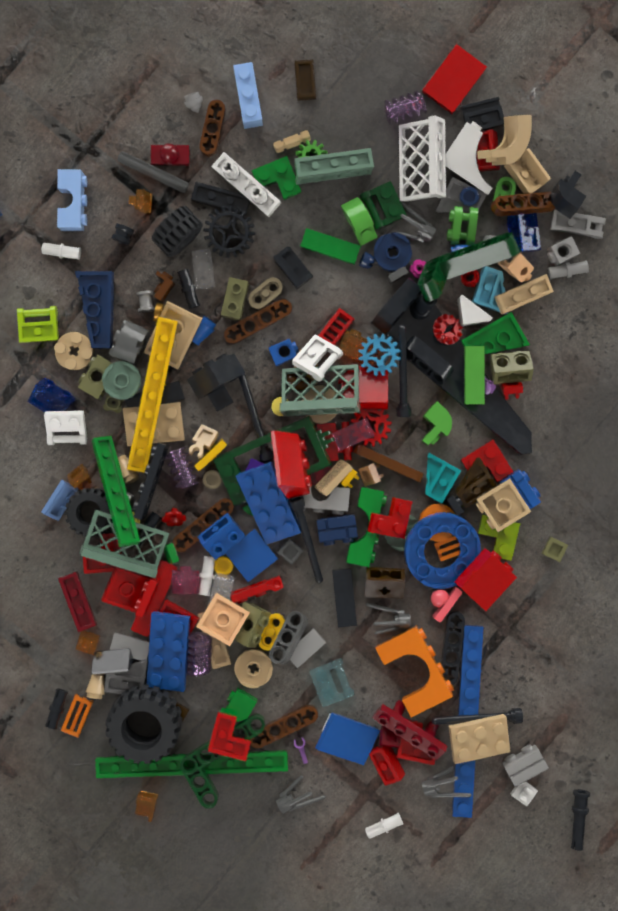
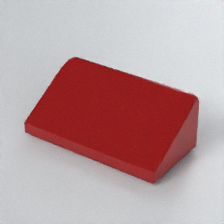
(487, 142)
(387, 764)

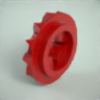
(440, 325)

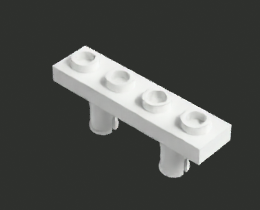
(246, 184)

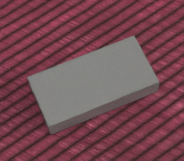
(138, 647)
(307, 647)

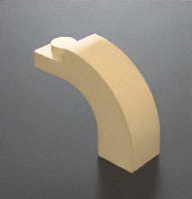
(514, 143)

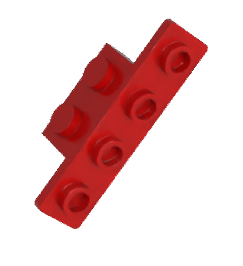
(153, 598)

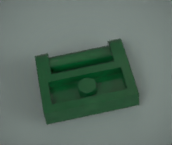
(388, 202)

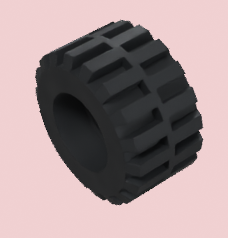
(177, 231)
(74, 507)

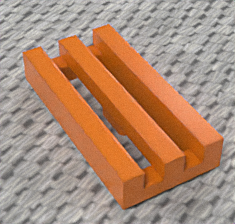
(440, 551)
(83, 701)

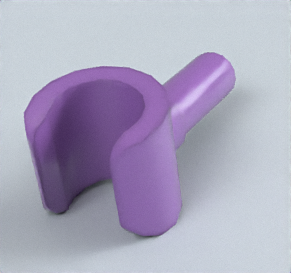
(489, 386)
(302, 750)

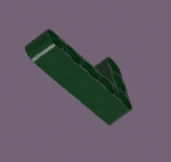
(464, 261)
(200, 762)

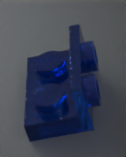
(525, 231)
(50, 397)

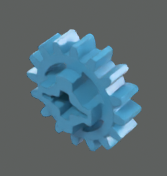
(376, 342)

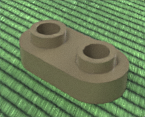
(265, 293)

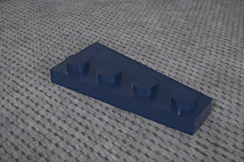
(98, 300)

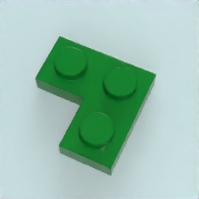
(280, 173)

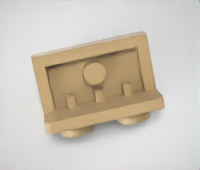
(528, 172)

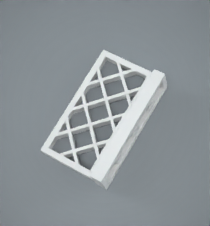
(437, 164)

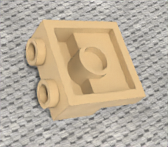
(502, 505)

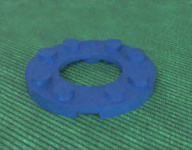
(423, 531)

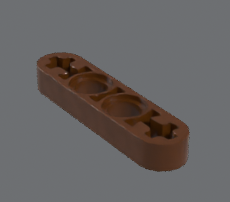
(524, 201)
(259, 324)
(388, 463)
(202, 524)
(285, 729)

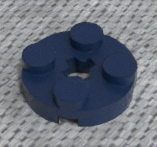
(402, 247)

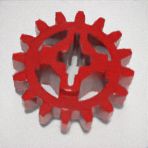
(378, 421)

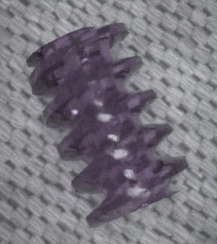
(404, 106)
(181, 468)
(199, 654)

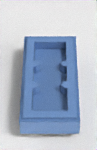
(56, 504)

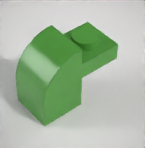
(359, 220)
(441, 422)

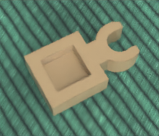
(204, 438)

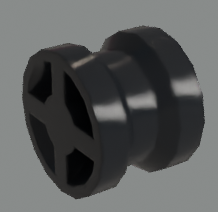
(122, 234)

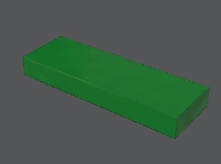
(330, 246)

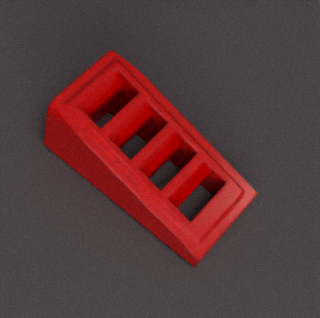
(346, 317)

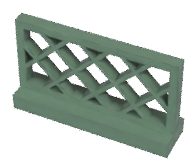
(322, 406)
(120, 560)

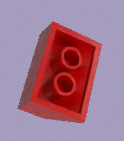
(291, 464)

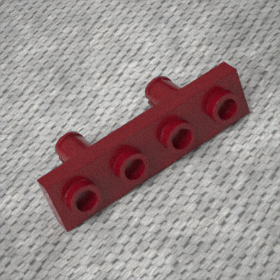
(410, 732)

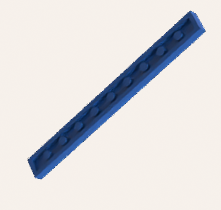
(468, 705)

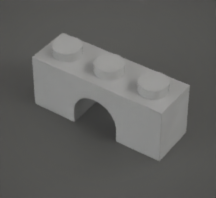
(336, 501)

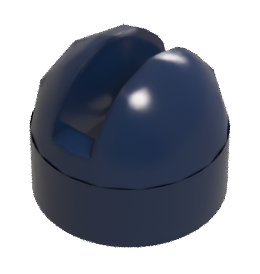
(366, 260)

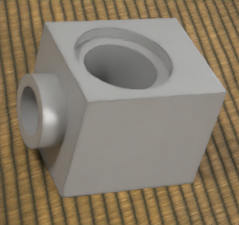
(570, 248)

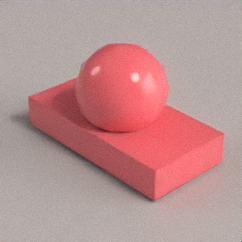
(444, 601)

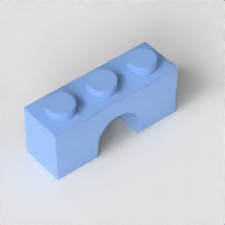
(248, 95)
(72, 217)

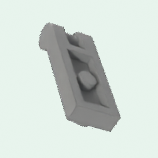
(578, 224)

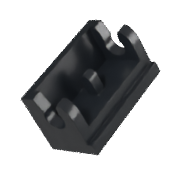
(292, 267)

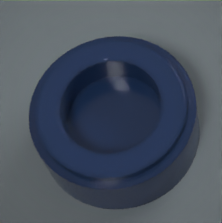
(469, 196)

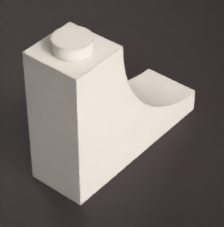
(462, 156)

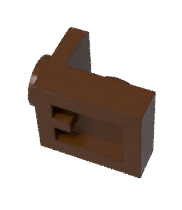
(164, 289)

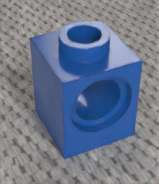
(278, 359)

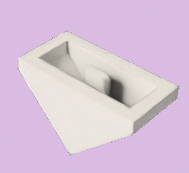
(470, 313)

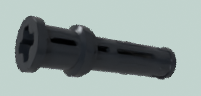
(580, 811)

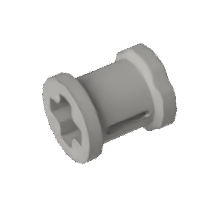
(145, 301)

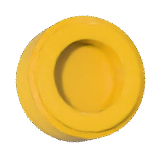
(223, 565)

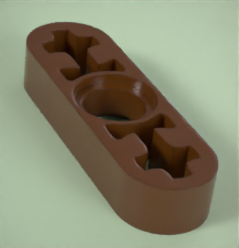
(210, 113)

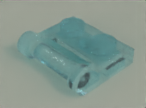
(325, 684)

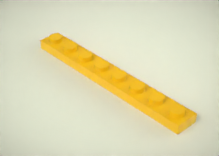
(152, 394)

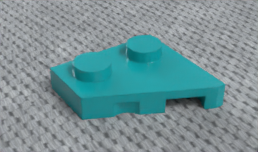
(440, 478)

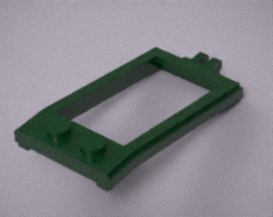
(229, 468)

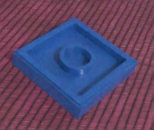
(251, 555)

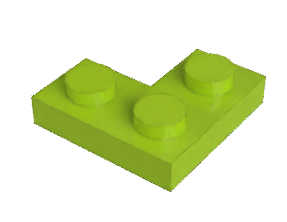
(505, 538)

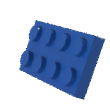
(268, 503)
(168, 651)

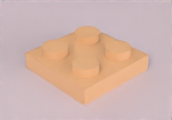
(222, 619)

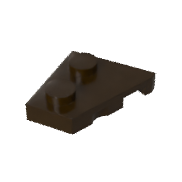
(475, 483)

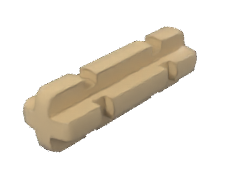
(291, 141)

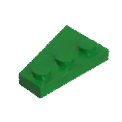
(498, 336)

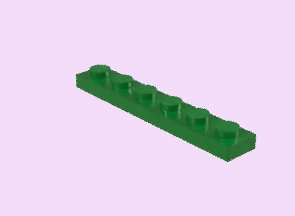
(115, 491)

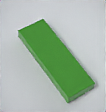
(474, 375)

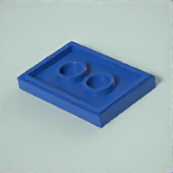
(347, 739)

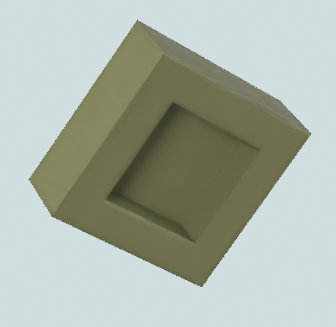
(554, 549)

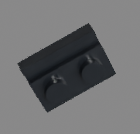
(484, 113)

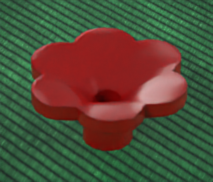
(173, 518)

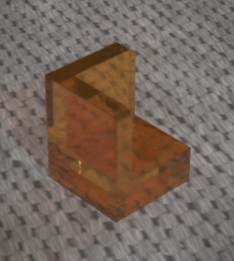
(146, 804)

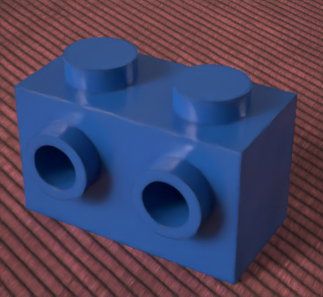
(221, 536)

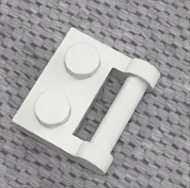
(313, 353)
(65, 422)

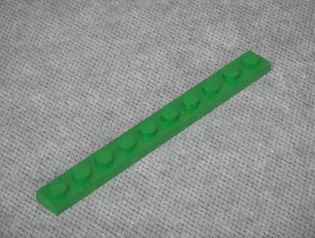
(170, 765)

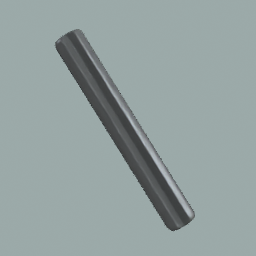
(153, 172)

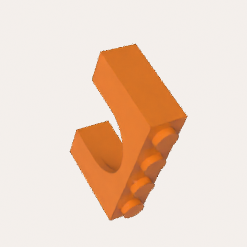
(413, 643)

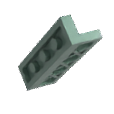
(333, 166)

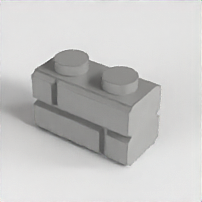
(525, 764)

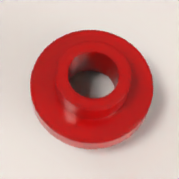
(464, 278)

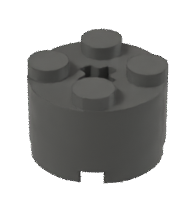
(129, 342)

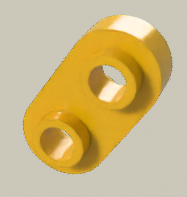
(271, 631)

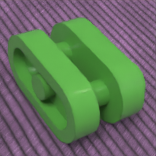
(456, 216)

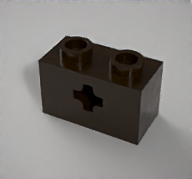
(384, 582)

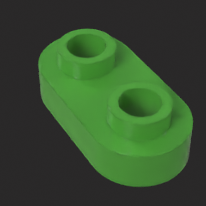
(504, 181)

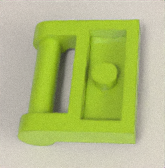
(38, 331)

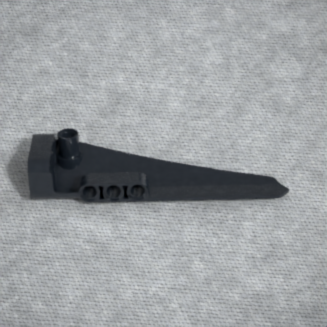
(446, 362)

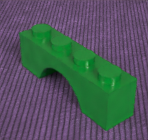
(361, 550)

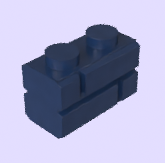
(337, 528)

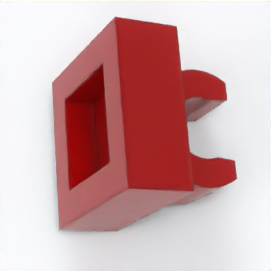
(512, 388)

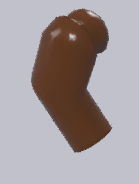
(300, 386)

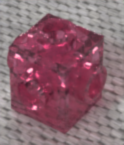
(185, 581)

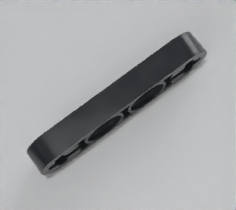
(453, 648)

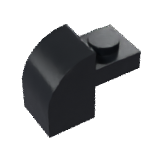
(566, 197)

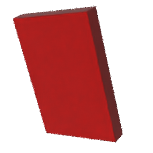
(454, 79)

